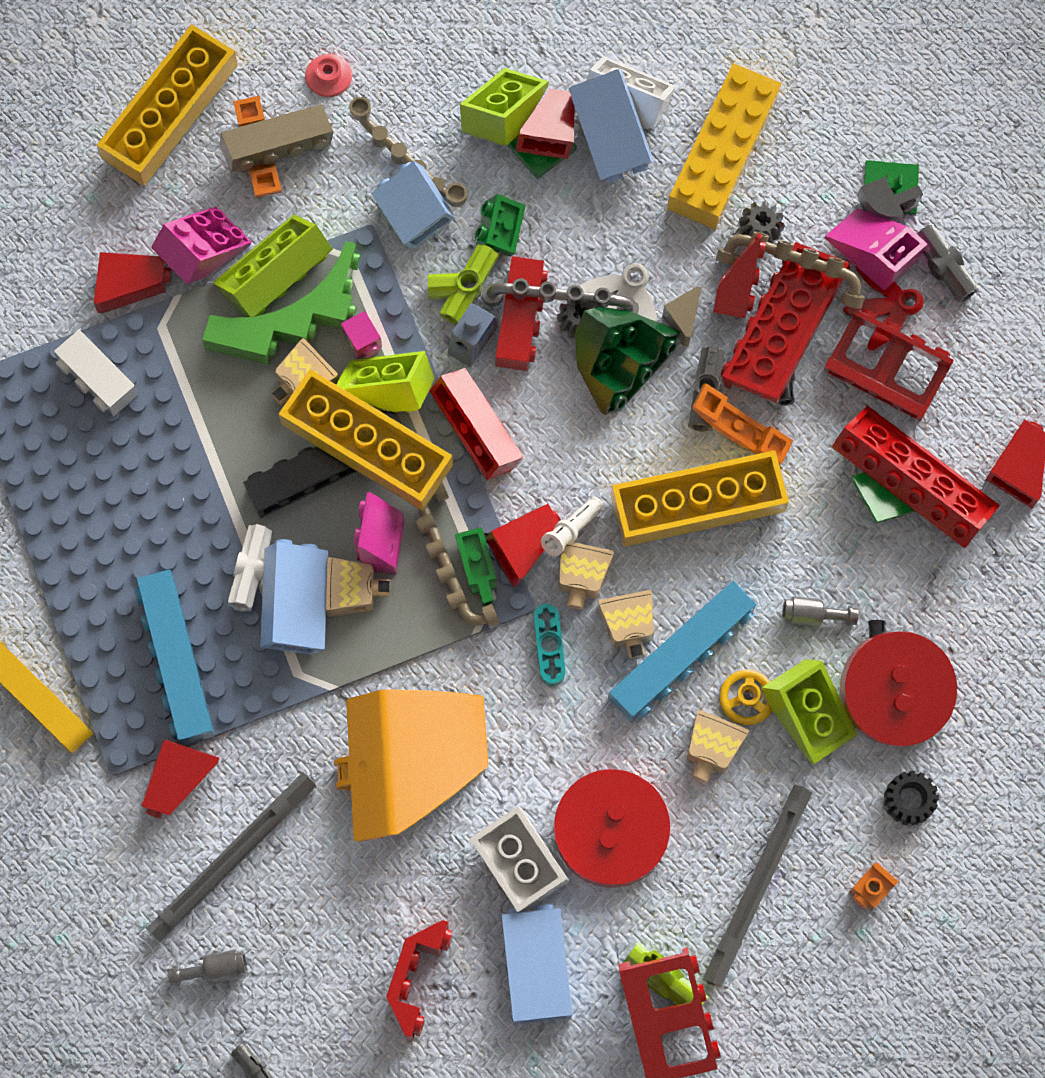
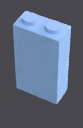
(611, 126)
(294, 598)
(536, 965)

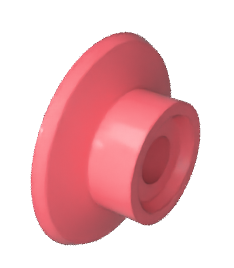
(328, 84)

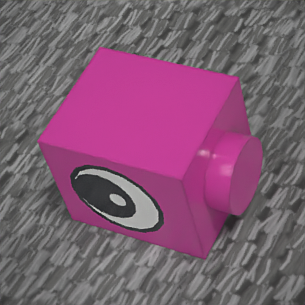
(362, 335)

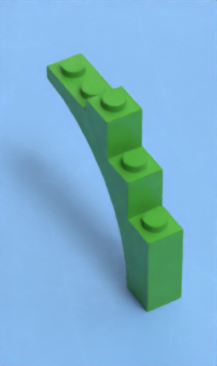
(257, 336)

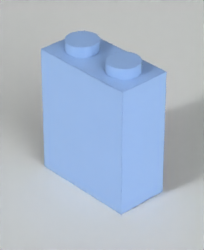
(413, 204)

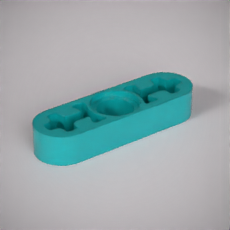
(554, 624)

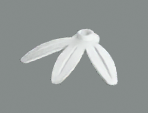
(627, 288)

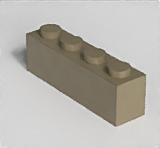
(276, 138)

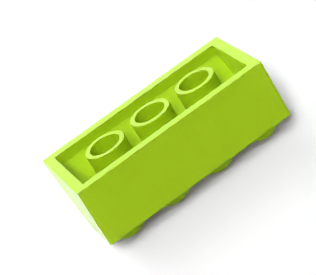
(273, 266)

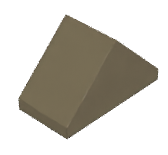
(682, 312)

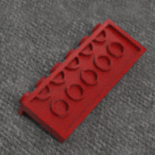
(781, 328)
(915, 476)

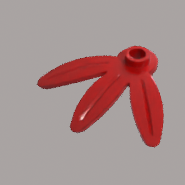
(892, 305)

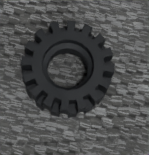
(905, 814)

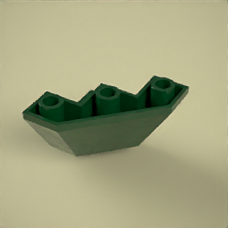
(620, 353)

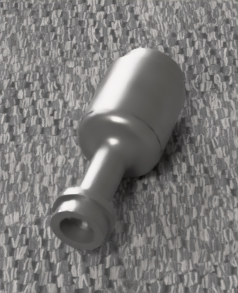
(812, 612)
(215, 968)

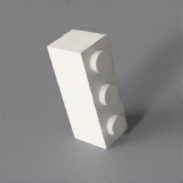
(95, 373)

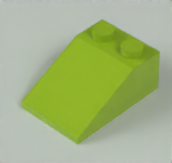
(501, 106)
(389, 381)
(810, 709)

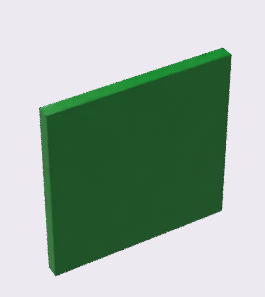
(898, 175)
(879, 500)

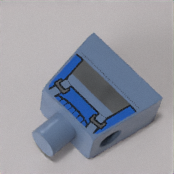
(474, 331)

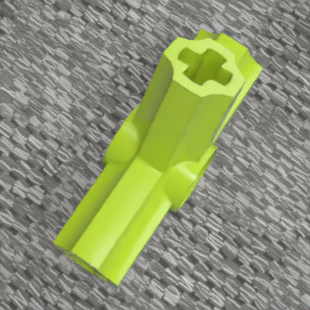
(451, 287)
(667, 985)

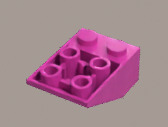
(199, 243)
(877, 246)
(380, 534)

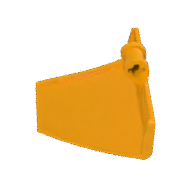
(408, 755)

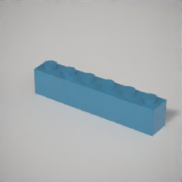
(682, 651)
(175, 658)

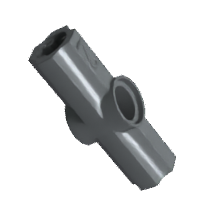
(947, 264)
(710, 373)

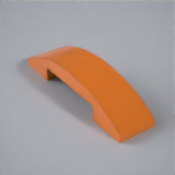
(263, 176)
(738, 426)

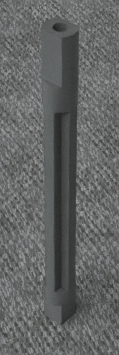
(231, 857)
(732, 939)

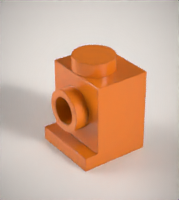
(883, 879)

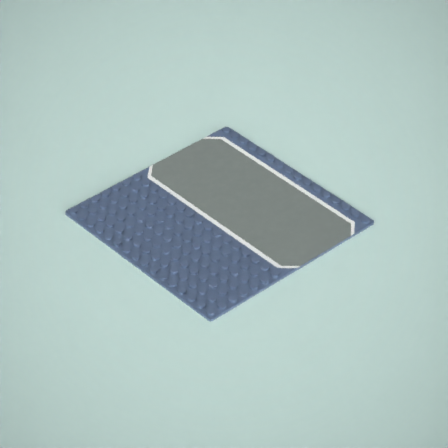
(167, 492)

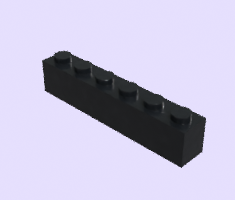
(296, 478)

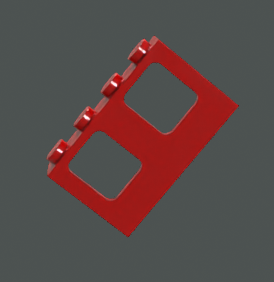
(880, 380)
(652, 1023)

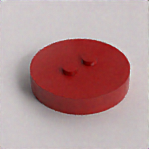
(898, 688)
(611, 828)

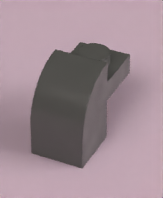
(881, 201)

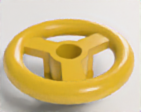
(750, 687)

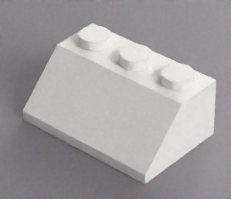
(647, 92)
(519, 859)

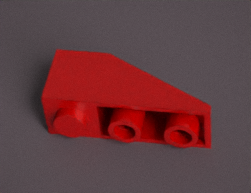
(735, 286)

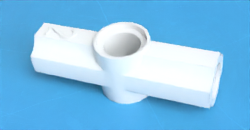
(249, 568)

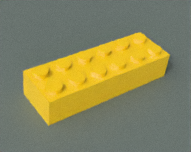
(167, 105)
(724, 146)
(366, 439)
(699, 498)

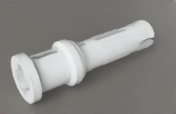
(567, 530)

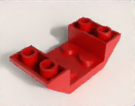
(432, 941)

